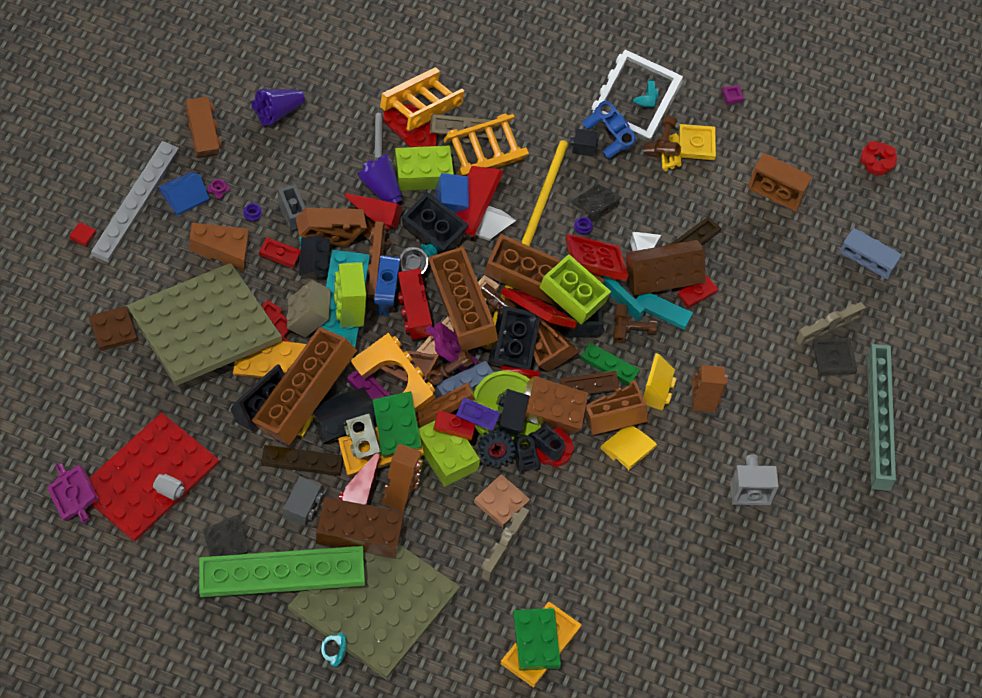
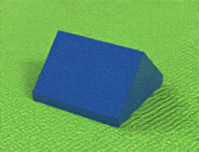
(453, 192)
(184, 193)

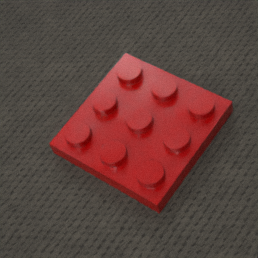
(597, 257)

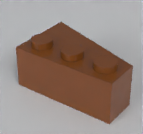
(202, 126)
(338, 225)
(220, 243)
(552, 347)
(424, 361)
(617, 411)
(403, 476)

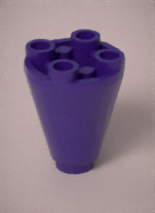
(276, 103)
(382, 179)

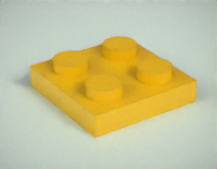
(697, 142)

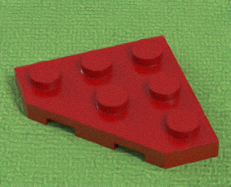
(416, 137)

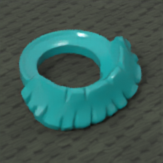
(341, 641)

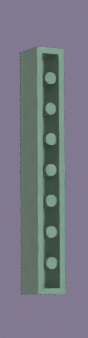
(881, 417)

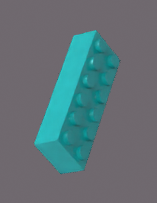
(333, 325)

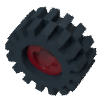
(496, 438)

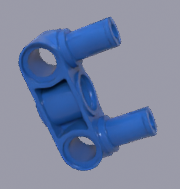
(616, 124)
(386, 289)

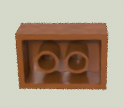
(779, 182)
(555, 405)

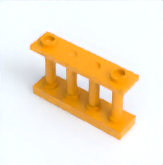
(421, 85)
(500, 159)

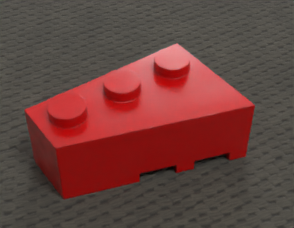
(415, 303)

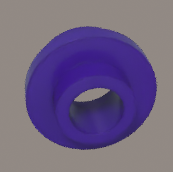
(252, 207)
(583, 221)

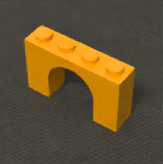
(387, 352)

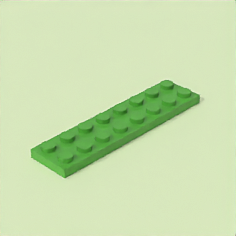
(281, 571)

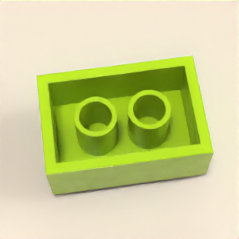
(421, 166)
(575, 289)
(350, 294)
(448, 454)

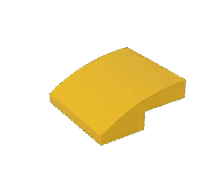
(628, 446)

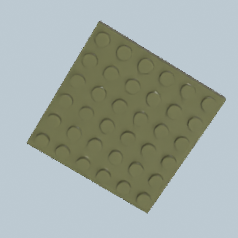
(203, 323)
(385, 614)

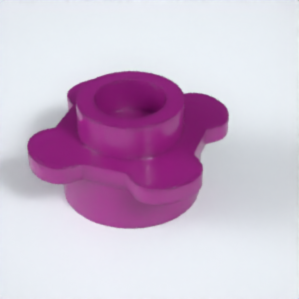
(218, 183)

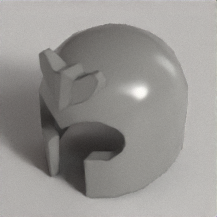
(412, 259)

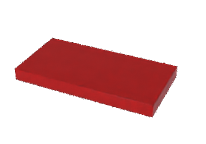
(482, 186)
(539, 307)

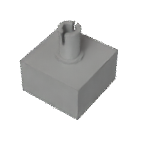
(753, 483)

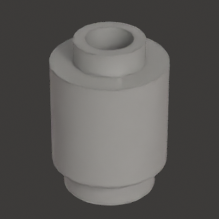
(169, 486)

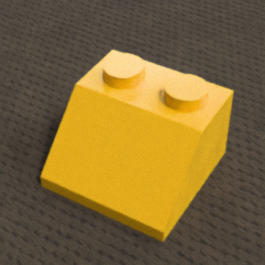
(659, 383)

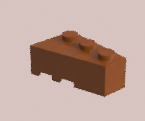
(708, 388)

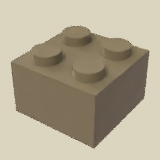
(308, 308)

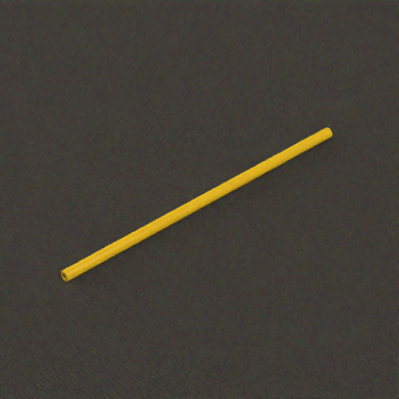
(539, 207)

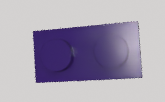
(477, 414)

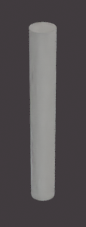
(378, 135)

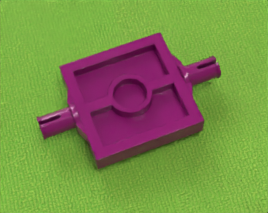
(446, 343)
(72, 492)

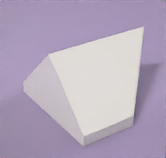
(493, 223)
(644, 241)

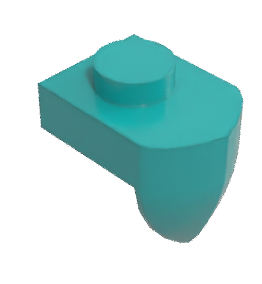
(650, 96)

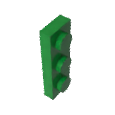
(608, 362)

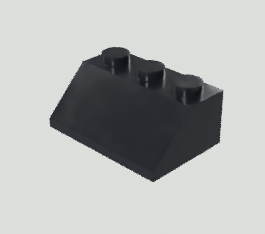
(434, 224)
(516, 338)
(250, 403)
(332, 414)

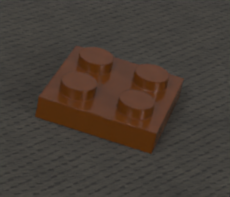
(112, 328)

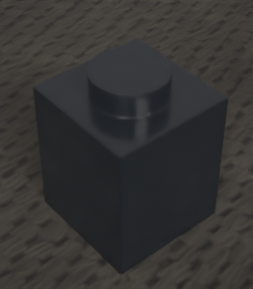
(584, 142)

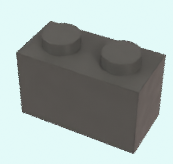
(290, 204)
(302, 501)

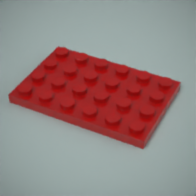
(128, 477)

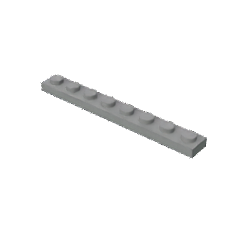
(135, 202)

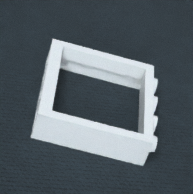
(677, 81)

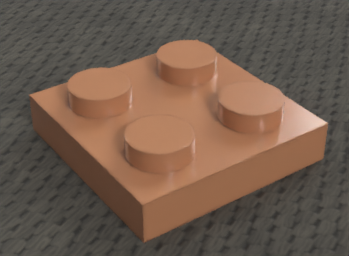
(501, 500)

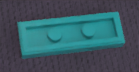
(621, 296)
(665, 310)

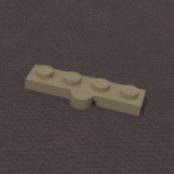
(442, 124)
(830, 323)
(507, 538)

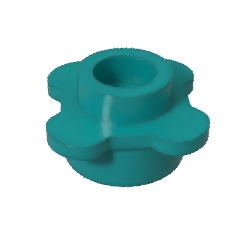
(429, 249)

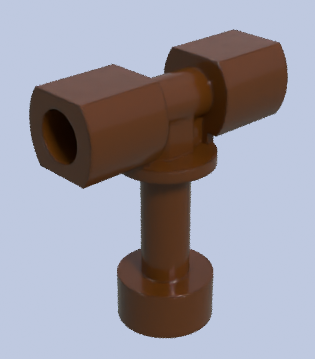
(664, 145)
(493, 300)
(624, 324)
(443, 372)

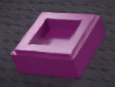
(732, 95)

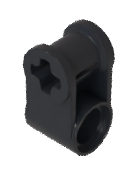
(545, 439)
(526, 457)

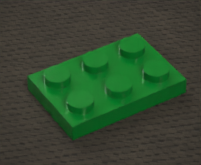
(396, 422)
(536, 639)

